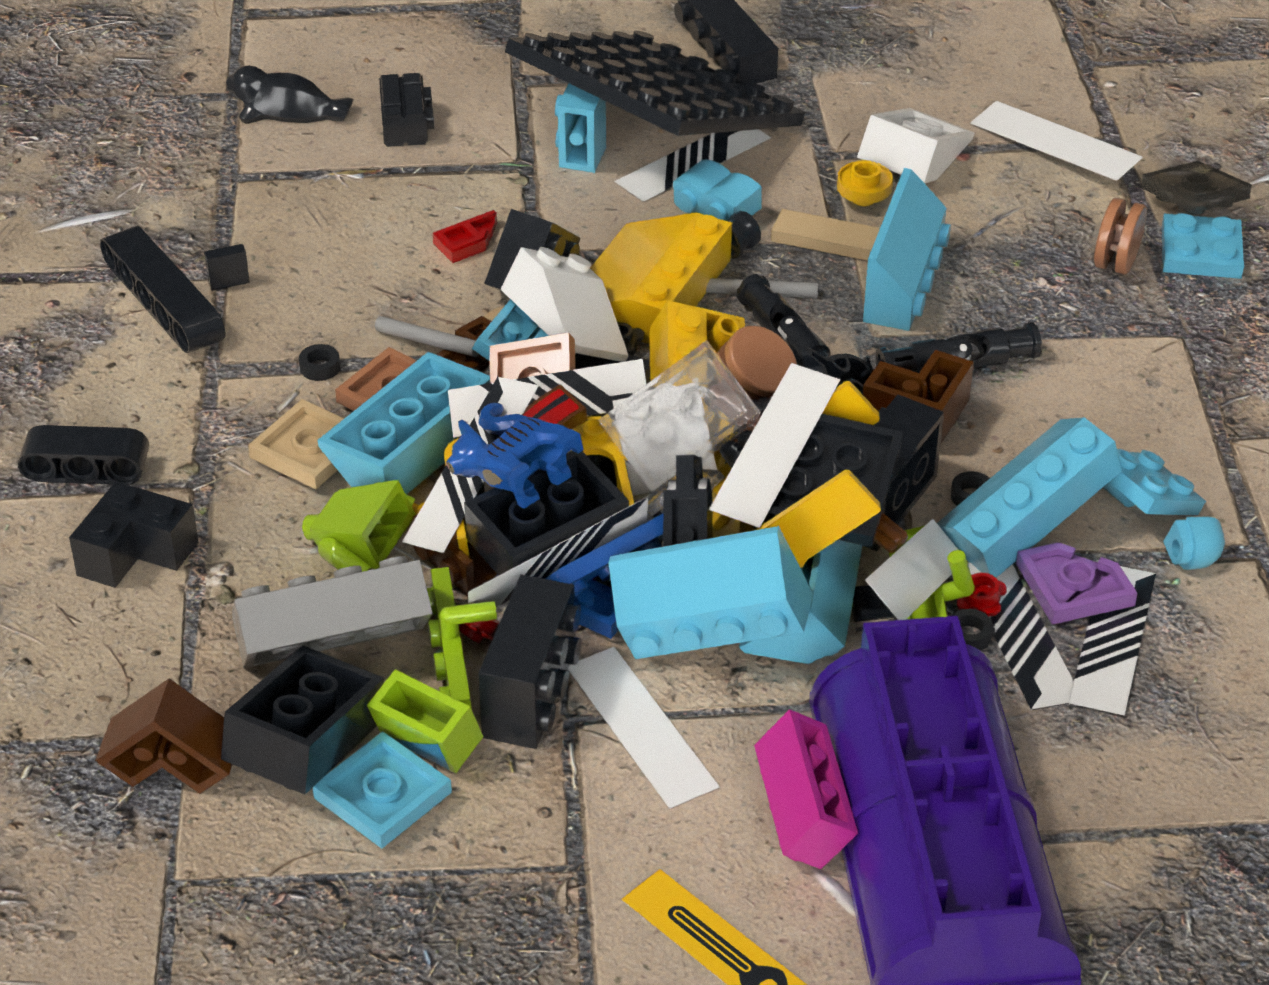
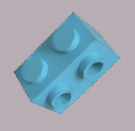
(580, 129)

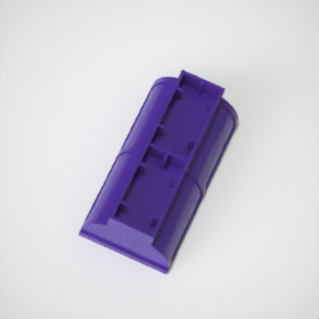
(947, 836)

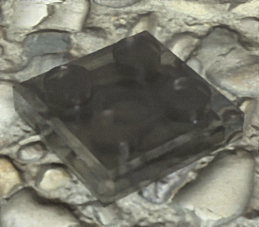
(1196, 187)

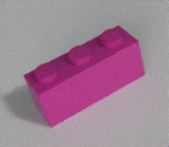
(805, 789)

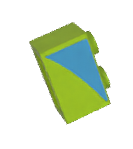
(425, 720)

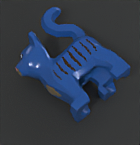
(516, 455)

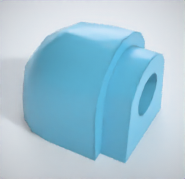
(1195, 542)

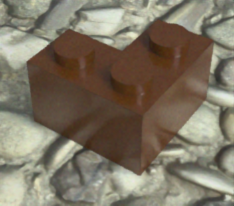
(941, 384)
(167, 732)

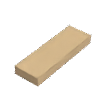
(824, 234)

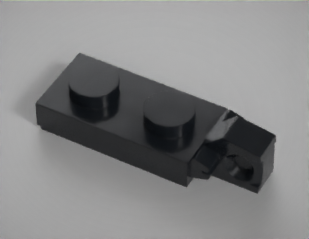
(687, 503)

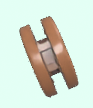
(1120, 234)
(757, 360)

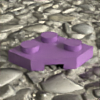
(1072, 585)

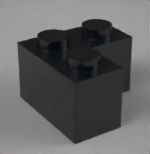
(530, 233)
(130, 527)

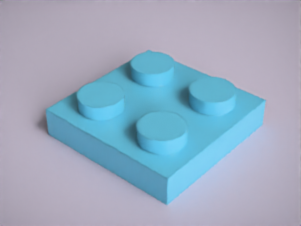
(1202, 245)
(382, 789)

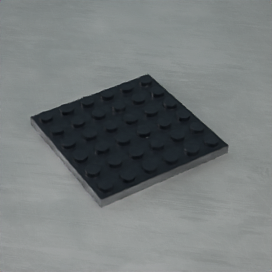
(656, 82)

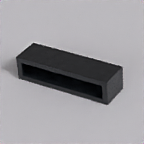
(730, 38)

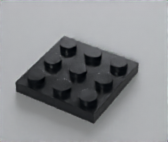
(840, 446)

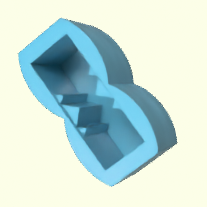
(716, 191)

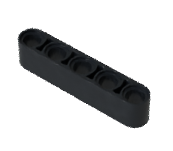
(162, 289)

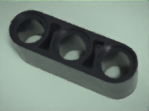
(83, 454)

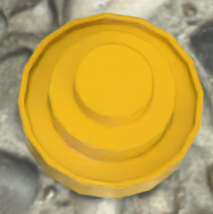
(864, 182)

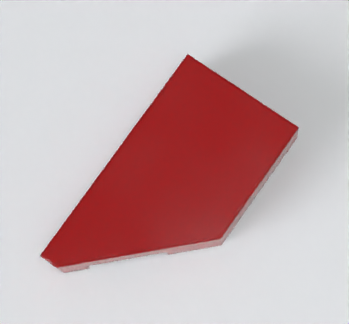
(466, 237)

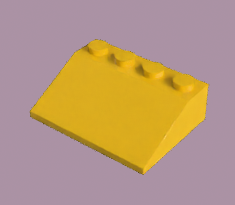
(662, 262)

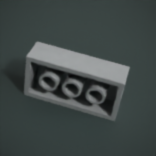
(331, 611)

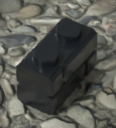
(405, 109)

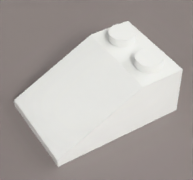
(913, 142)
(566, 298)

